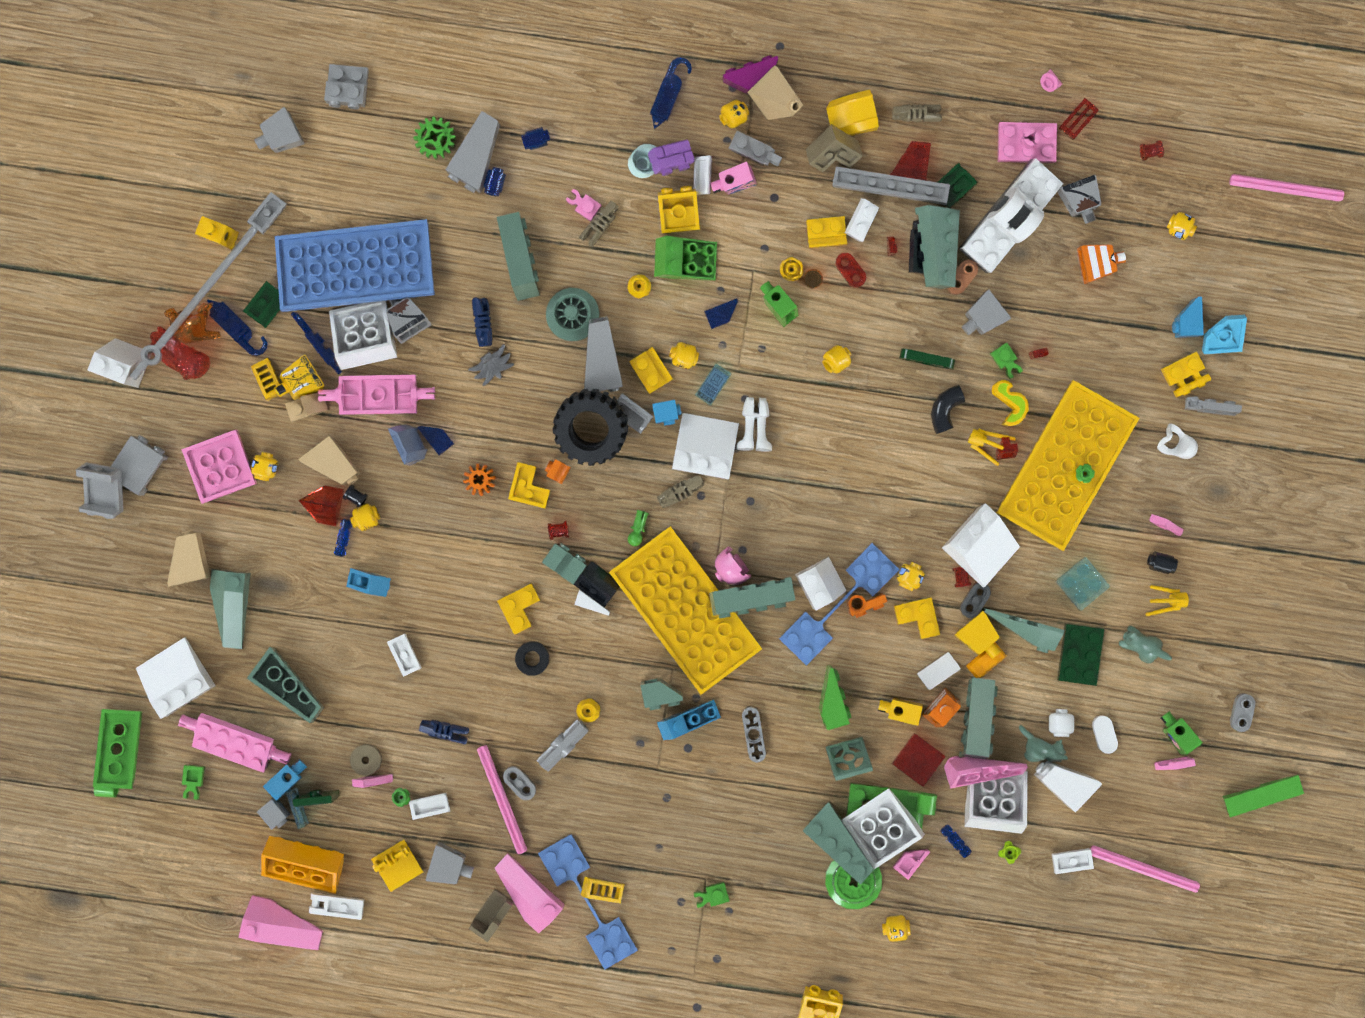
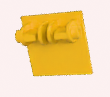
(396, 865)

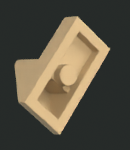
(305, 407)

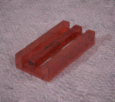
(1068, 131)

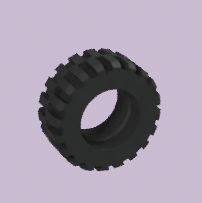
(581, 449)

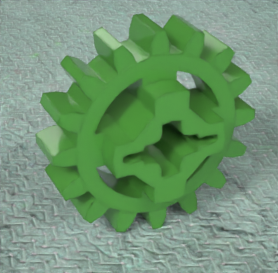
(441, 134)

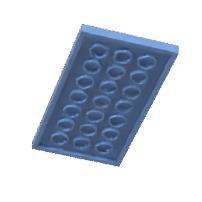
(354, 265)

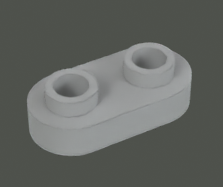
(1240, 712)
(518, 783)

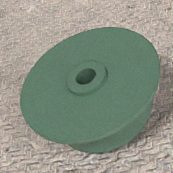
(570, 313)

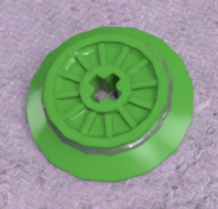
(848, 894)

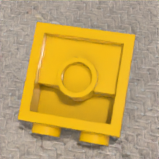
(678, 209)
(820, 1003)

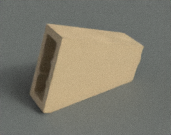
(331, 461)
(188, 560)

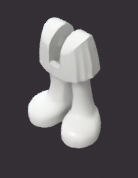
(747, 442)

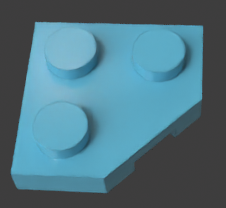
(1225, 335)

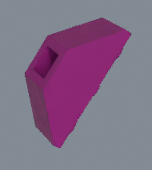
(746, 77)

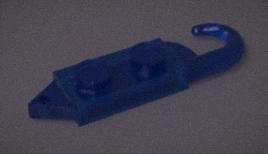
(668, 92)
(235, 327)
(317, 342)

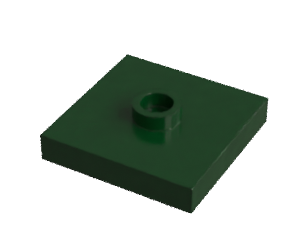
(315, 797)

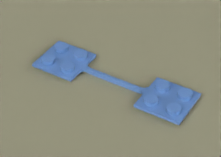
(808, 636)
(611, 939)

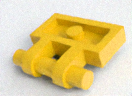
(1182, 369)

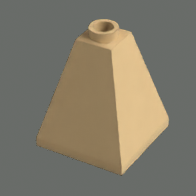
(775, 96)

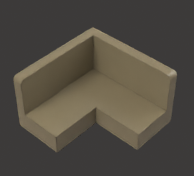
(833, 146)
(491, 915)

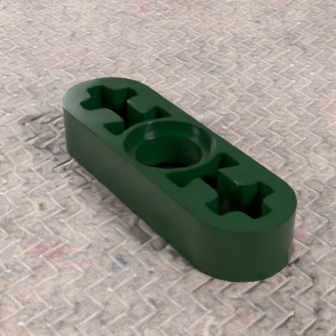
(927, 359)

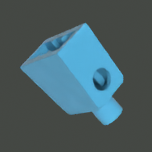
(278, 785)

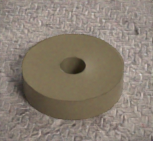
(359, 765)

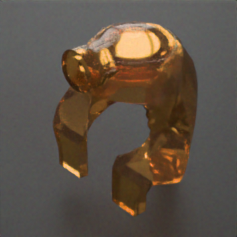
(194, 327)

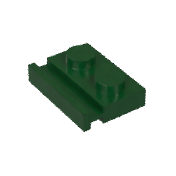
(960, 184)
(264, 305)

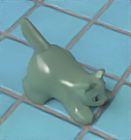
(1147, 647)
(1039, 749)

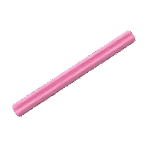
(1286, 187)
(502, 799)
(1145, 869)

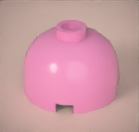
(731, 568)

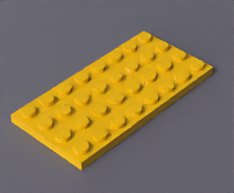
(1046, 492)
(676, 604)

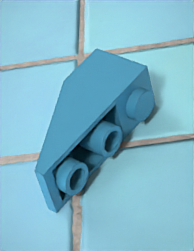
(688, 720)

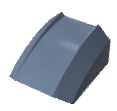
(408, 443)

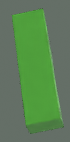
(1262, 796)

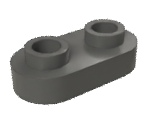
(975, 600)

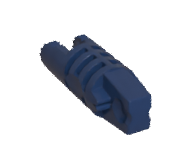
(482, 321)
(444, 730)

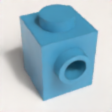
(666, 412)

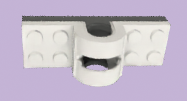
(1012, 216)

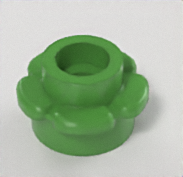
(1085, 478)
(396, 797)

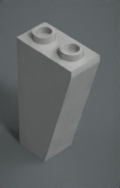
(474, 154)
(601, 359)

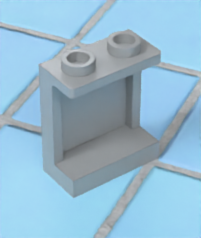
(138, 463)
(101, 490)

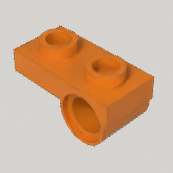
(557, 470)
(875, 603)

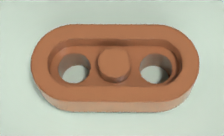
(964, 277)

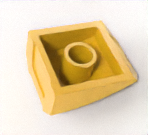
(854, 113)

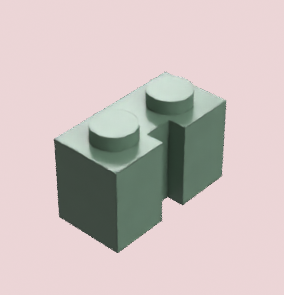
(565, 563)

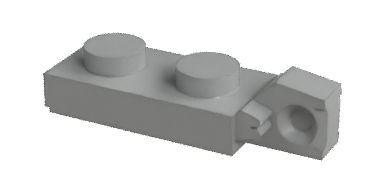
(754, 150)
(1210, 406)

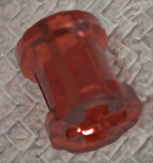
(1151, 150)
(558, 530)
(962, 577)

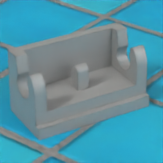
(637, 416)

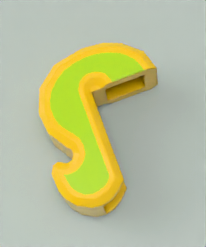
(1012, 399)

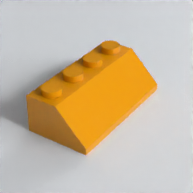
(301, 864)

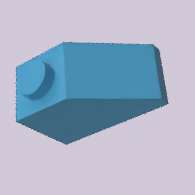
(1190, 320)
(368, 582)

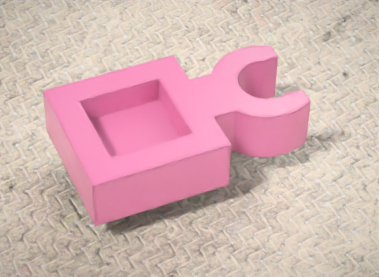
(586, 207)

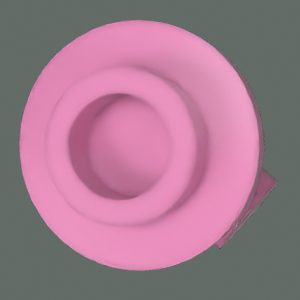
(1050, 81)

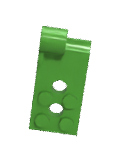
(115, 770)
(916, 802)

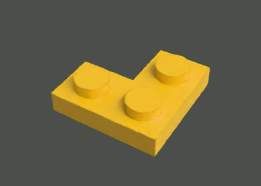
(522, 487)
(514, 605)
(919, 611)

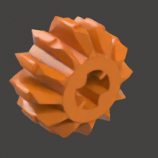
(478, 486)

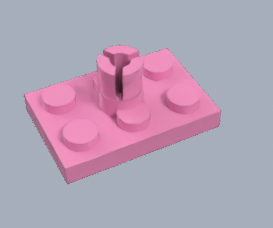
(1027, 141)

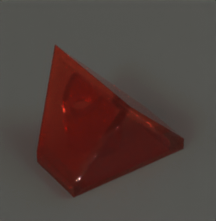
(324, 504)

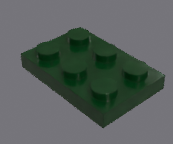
(1080, 654)

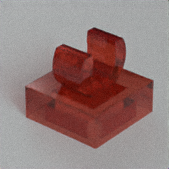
(1009, 450)

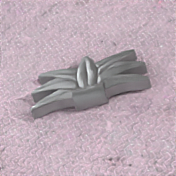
(492, 365)

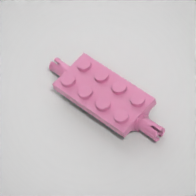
(377, 394)
(233, 742)

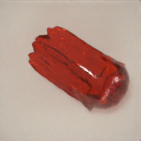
(182, 358)

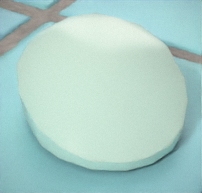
(639, 161)

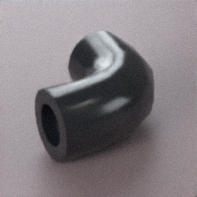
(942, 407)

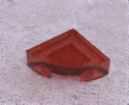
(891, 246)
(1038, 353)

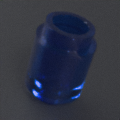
(535, 138)
(494, 182)

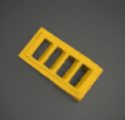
(271, 394)
(586, 889)

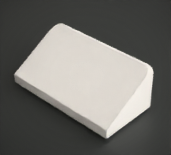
(938, 671)

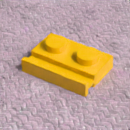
(826, 232)
(650, 370)

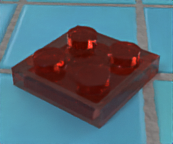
(918, 759)

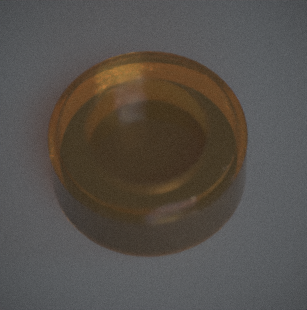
(813, 278)

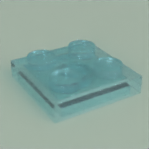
(1082, 583)

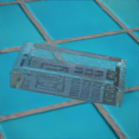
(713, 384)
(298, 812)

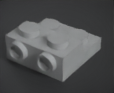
(346, 86)

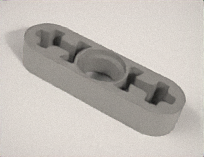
(746, 729)

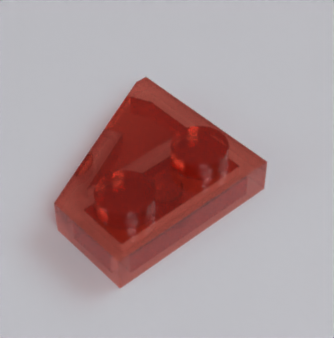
(914, 161)

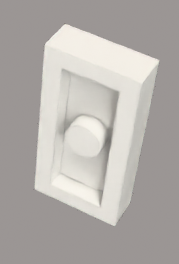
(861, 220)
(404, 654)
(1072, 861)

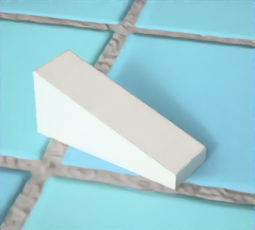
(587, 602)

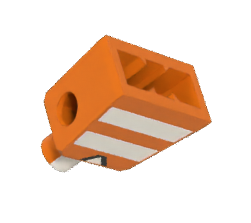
(1098, 261)
(942, 708)

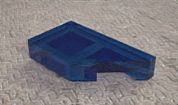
(721, 314)
(437, 438)

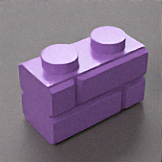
(671, 157)

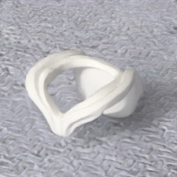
(1186, 447)

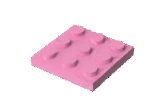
(219, 466)

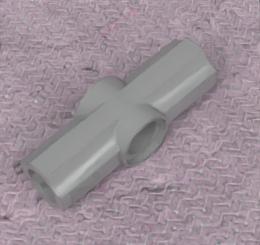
(562, 745)

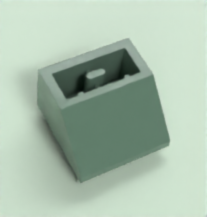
(658, 692)

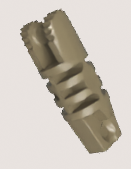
(917, 113)
(600, 223)
(680, 491)

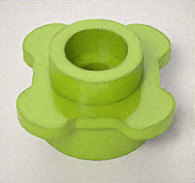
(1015, 852)

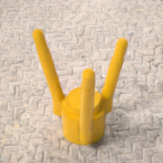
(978, 438)
(1176, 600)

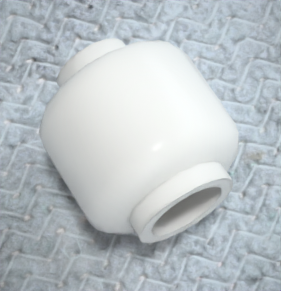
(1061, 723)

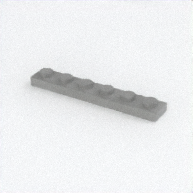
(891, 185)

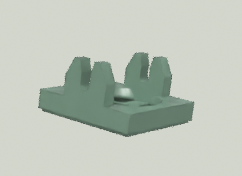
(858, 744)

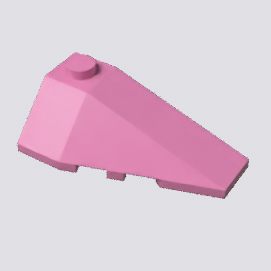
(976, 770)

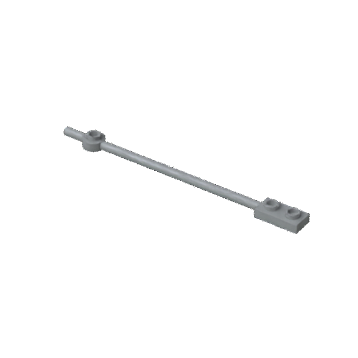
(259, 221)

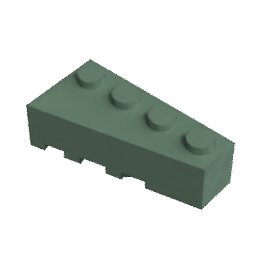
(939, 244)
(517, 256)
(751, 597)
(284, 685)
(979, 718)

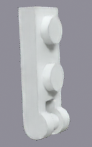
(337, 906)

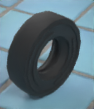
(520, 658)

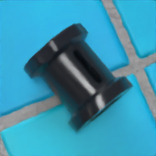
(355, 496)

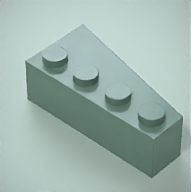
(835, 839)

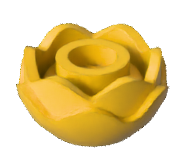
(794, 263)
(645, 287)
(592, 706)

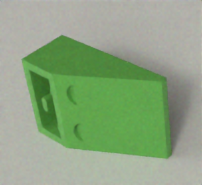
(685, 258)
(831, 703)

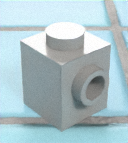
(274, 813)

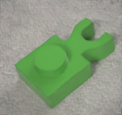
(1005, 358)
(193, 777)
(715, 894)

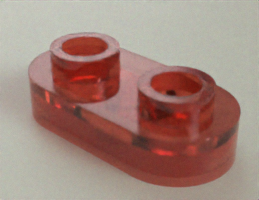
(849, 271)

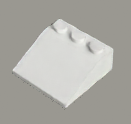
(362, 334)
(705, 446)
(982, 545)
(174, 678)
(998, 804)
(883, 828)

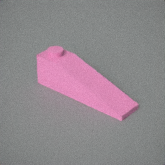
(530, 896)
(273, 924)

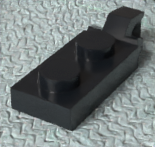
(916, 256)

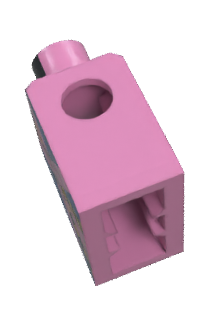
(742, 176)

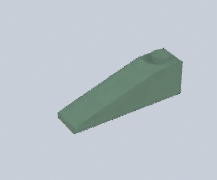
(230, 602)
(1035, 633)

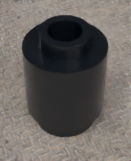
(1162, 563)

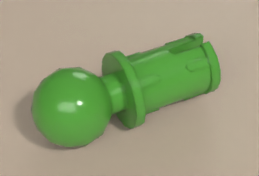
(635, 537)

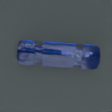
(343, 538)
(955, 841)

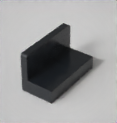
(597, 584)

